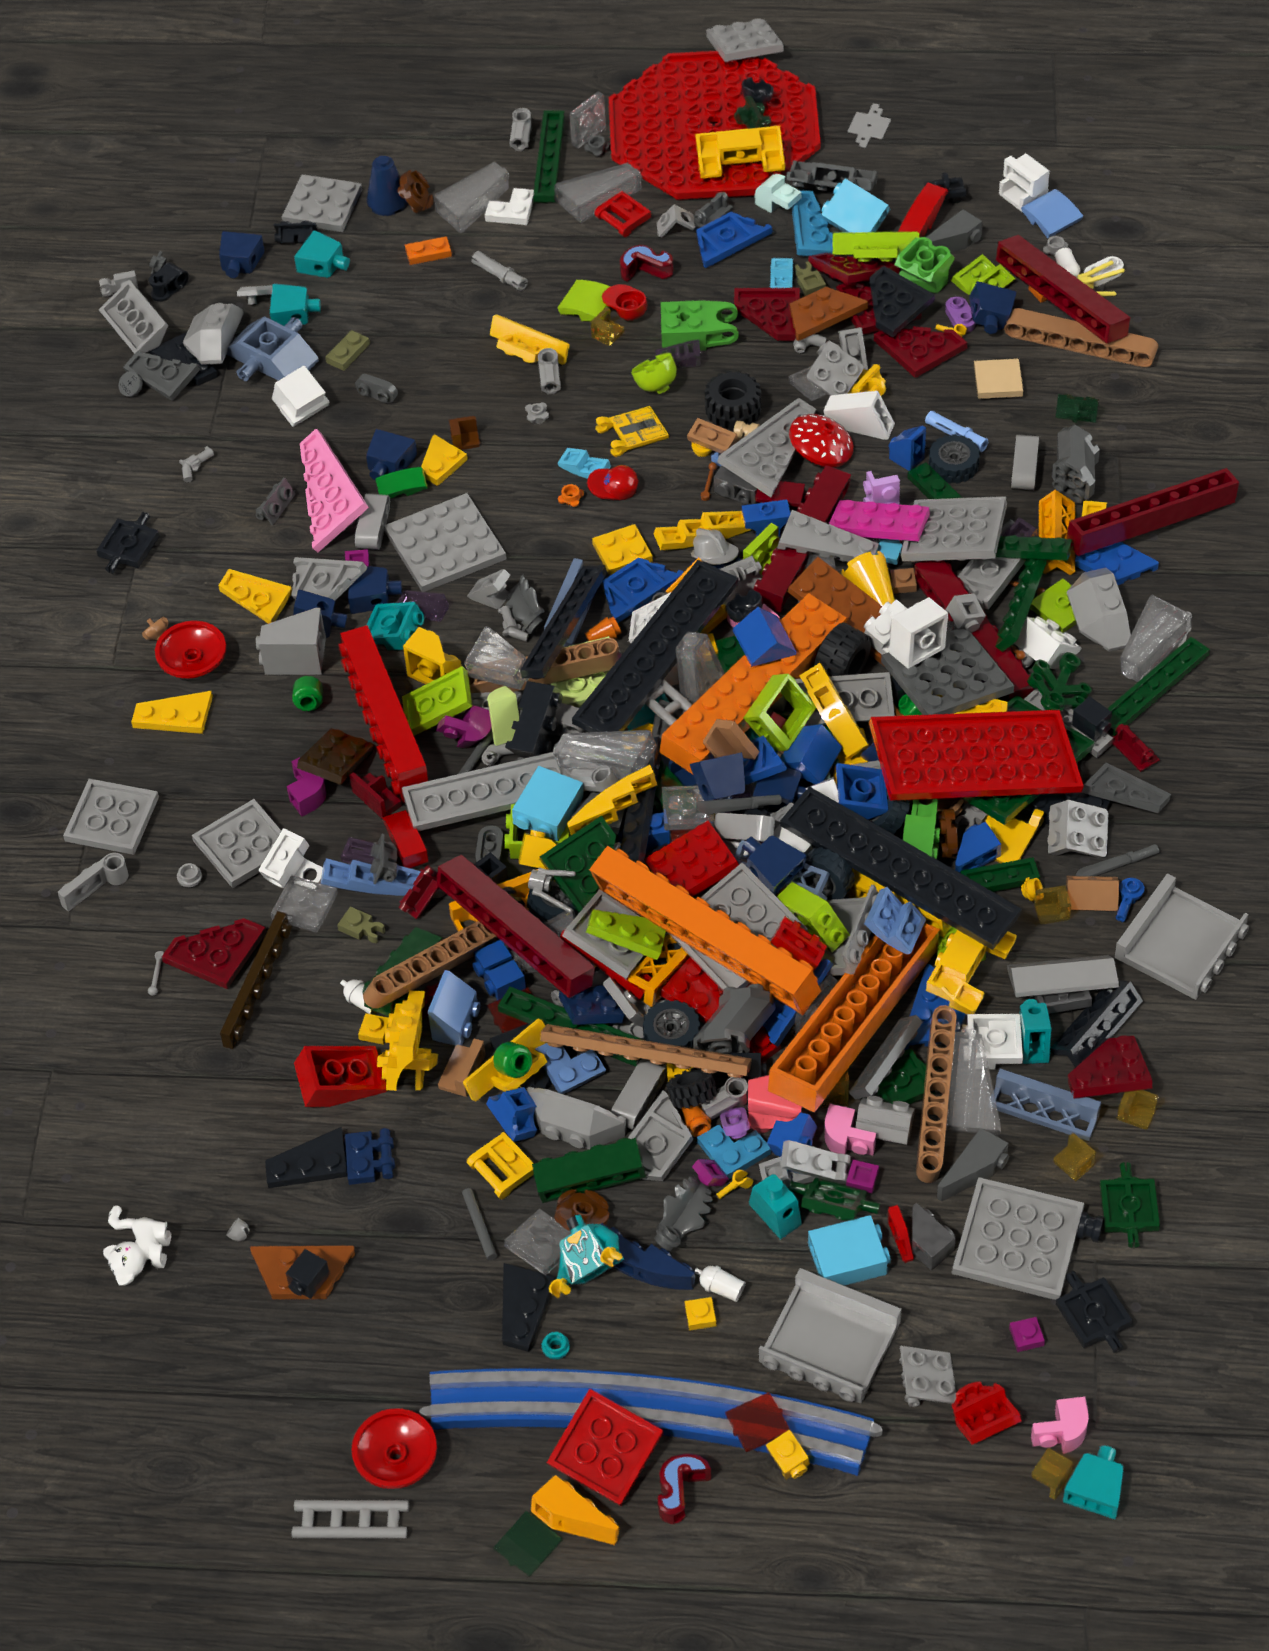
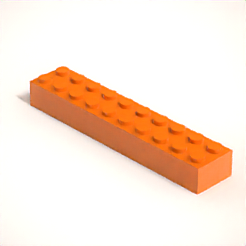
(741, 685)
(706, 929)
(848, 1020)

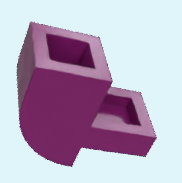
(470, 730)
(307, 792)

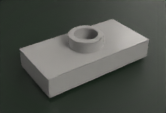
(625, 1001)

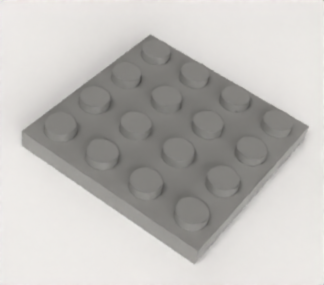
(958, 530)
(444, 542)
(744, 901)
(1018, 1238)

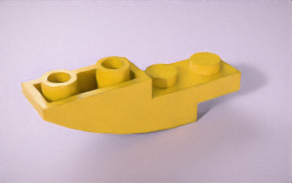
(833, 710)

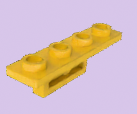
(525, 341)
(487, 1076)

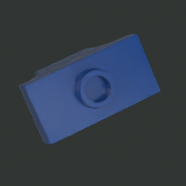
(760, 515)
(515, 1113)
(798, 1130)

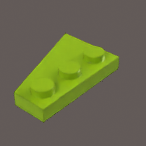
(627, 931)

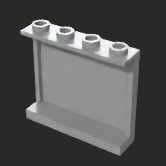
(852, 914)
(1180, 939)
(831, 1336)

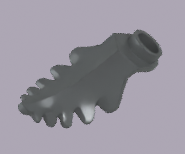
(525, 605)
(683, 1212)

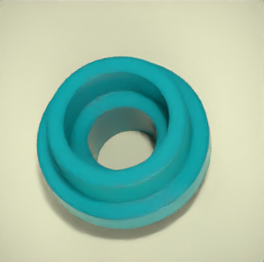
(555, 1338)

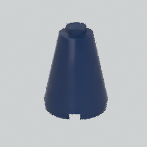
(383, 188)

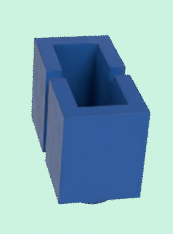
(496, 969)

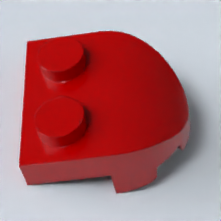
(983, 1411)

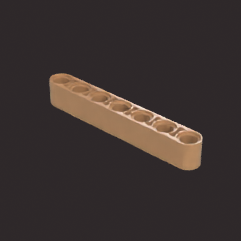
(1075, 337)
(570, 663)
(427, 965)
(936, 1104)

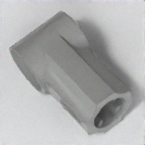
(520, 129)
(549, 371)
(595, 779)
(725, 1100)

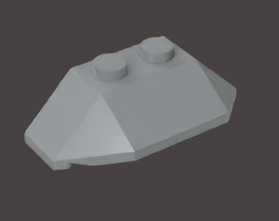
(213, 332)
(1100, 609)
(575, 1120)

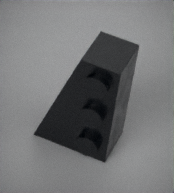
(535, 720)

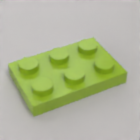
(439, 698)

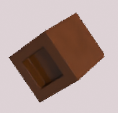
(464, 432)

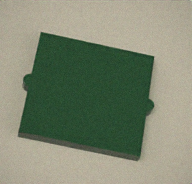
(527, 1543)

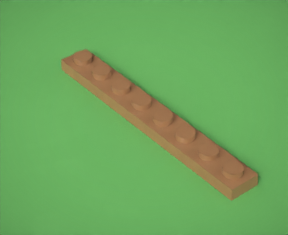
(656, 1052)

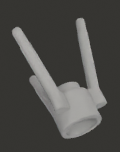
(541, 881)

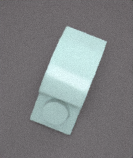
(776, 193)

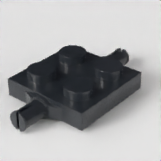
(127, 543)
(1094, 1312)

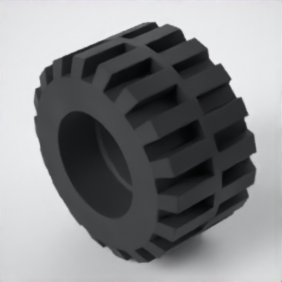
(732, 398)
(844, 651)

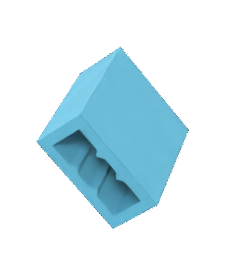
(854, 209)
(547, 802)
(849, 1251)

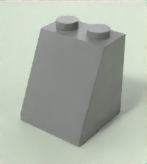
(293, 645)

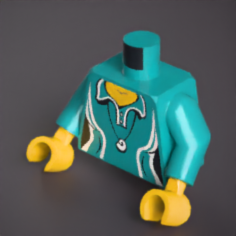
(585, 1254)

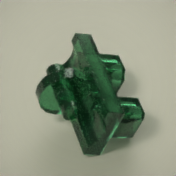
(752, 114)
(1077, 408)

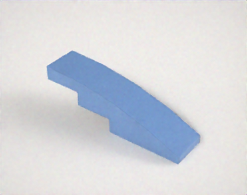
(359, 878)

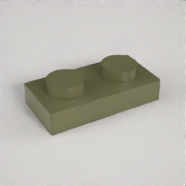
(347, 350)

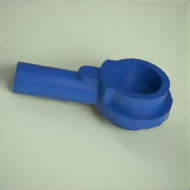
(1131, 891)

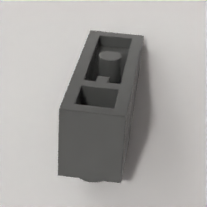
(957, 232)
(979, 1159)

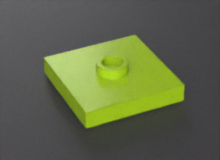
(1055, 605)

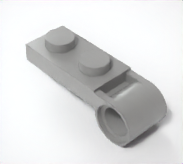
(109, 869)

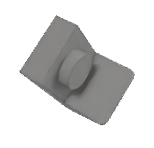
(853, 344)
(491, 589)

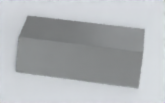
(134, 319)
(863, 695)
(1063, 975)

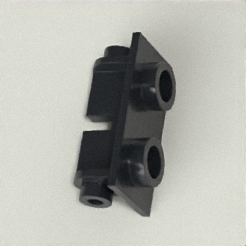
(286, 231)

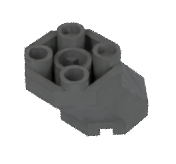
(1075, 464)
(736, 1020)

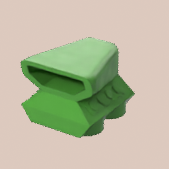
(925, 264)

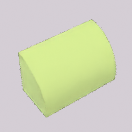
(503, 712)

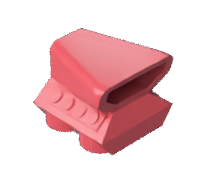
(767, 1107)

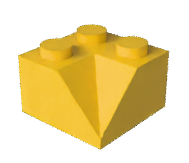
(425, 657)

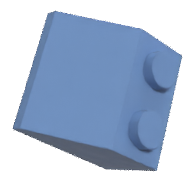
(452, 1010)

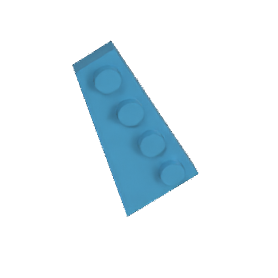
(810, 228)

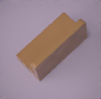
(712, 436)
(727, 739)
(1093, 892)
(460, 1066)

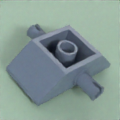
(271, 349)

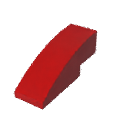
(924, 210)
(406, 838)

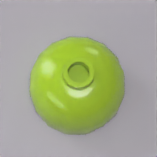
(655, 374)

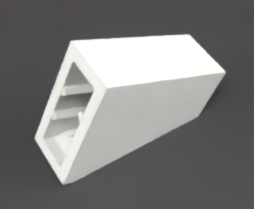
(861, 413)

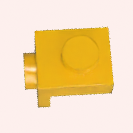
(788, 1455)

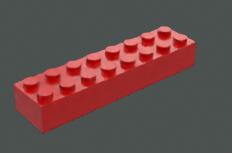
(382, 710)

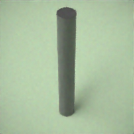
(479, 1224)

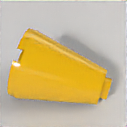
(871, 576)

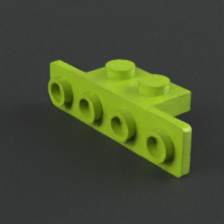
(872, 244)

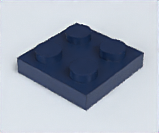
(592, 1007)

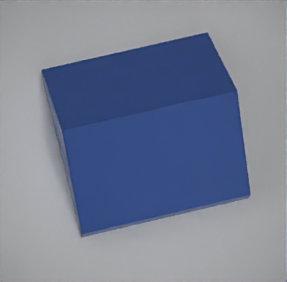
(763, 638)
(812, 753)
(862, 790)

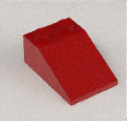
(338, 1074)

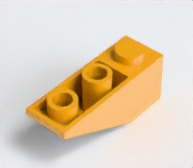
(569, 1512)

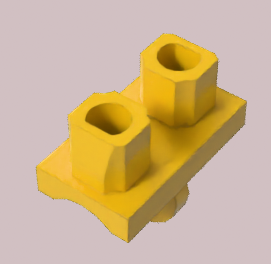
(870, 381)

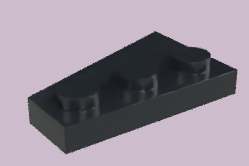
(176, 350)
(309, 1162)
(523, 1305)

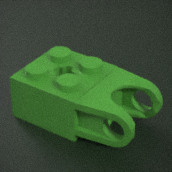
(697, 321)
(921, 828)

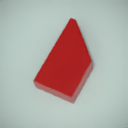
(900, 1233)

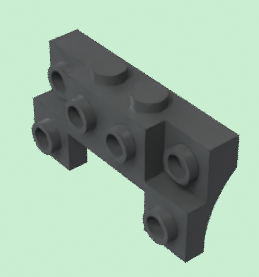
(830, 175)

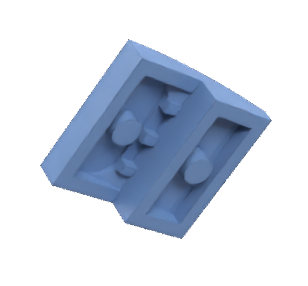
(1052, 212)
(895, 922)

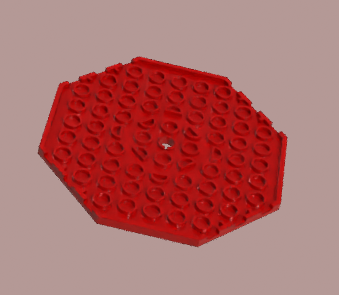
(673, 101)

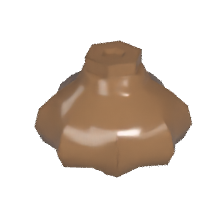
(155, 629)

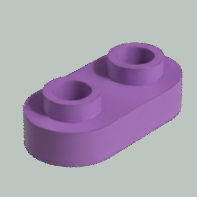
(960, 313)
(735, 1122)

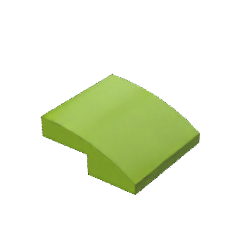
(982, 271)
(584, 299)

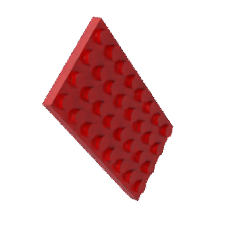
(975, 755)

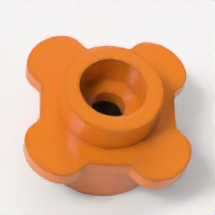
(571, 495)

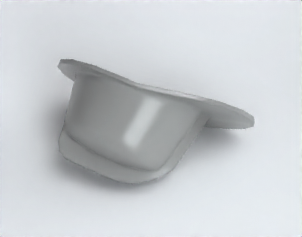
(712, 547)

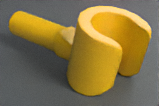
(958, 328)
(737, 1181)

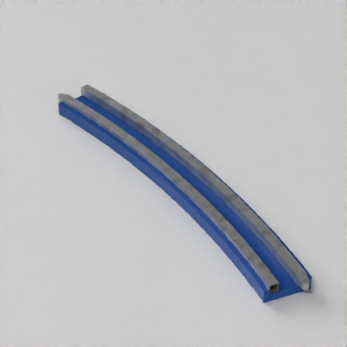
(673, 1404)

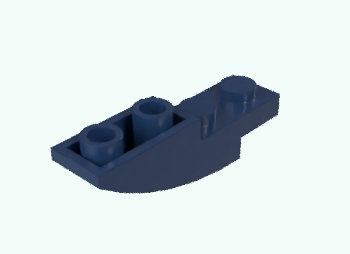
(653, 1265)

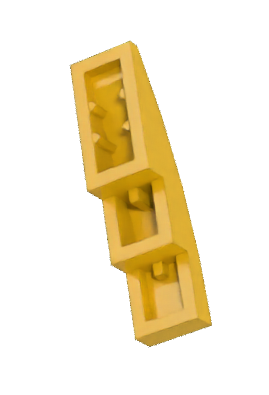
(728, 523)
(613, 799)

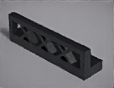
(1099, 1024)

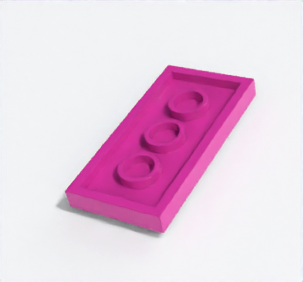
(881, 519)

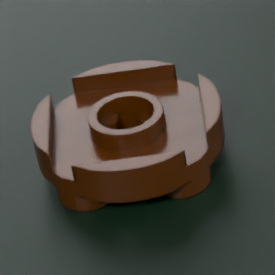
(414, 189)
(948, 839)
(572, 1202)

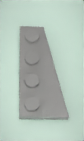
(819, 537)

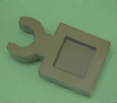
(809, 280)
(358, 924)

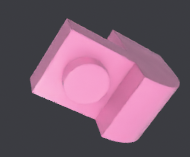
(842, 1135)
(1067, 1429)

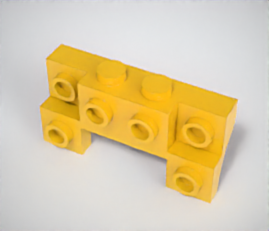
(739, 147)
(957, 966)
(404, 1036)

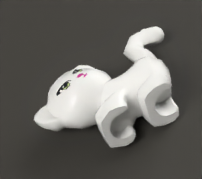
(129, 1258)

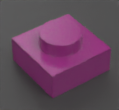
(358, 555)
(710, 1173)
(862, 1175)
(1026, 1334)

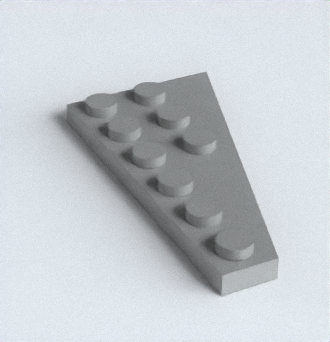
(767, 450)

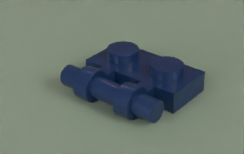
(360, 1156)

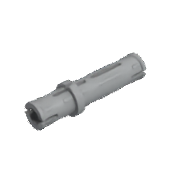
(505, 274)

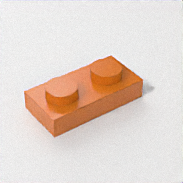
(428, 250)

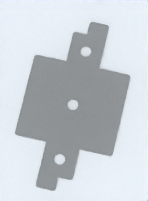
(877, 128)

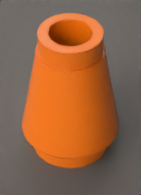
(605, 628)
(696, 1120)

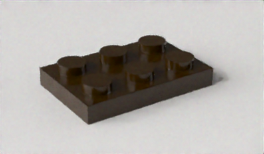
(335, 756)

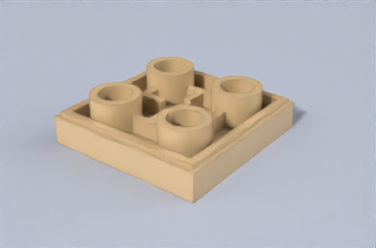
(998, 378)

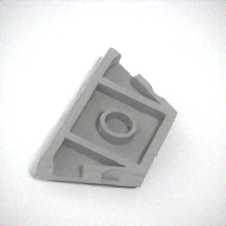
(325, 576)
(989, 577)
(661, 1138)

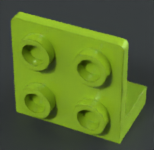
(763, 546)

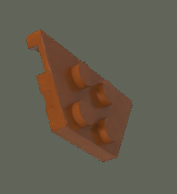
(823, 310)
(276, 1260)

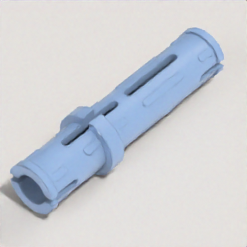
(950, 427)

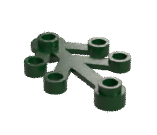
(1053, 699)

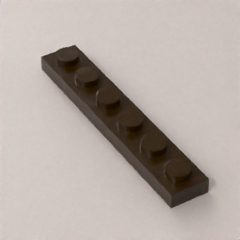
(253, 984)

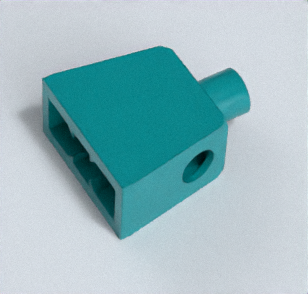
(320, 256)
(291, 302)
(1035, 1019)
(772, 1202)
(1096, 1483)

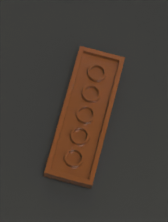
(838, 593)

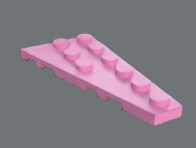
(330, 493)

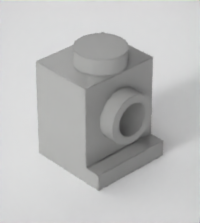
(966, 612)

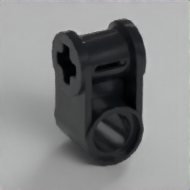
(167, 281)

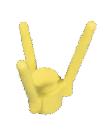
(1088, 280)

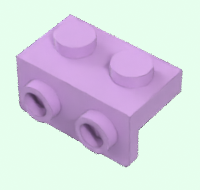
(881, 490)

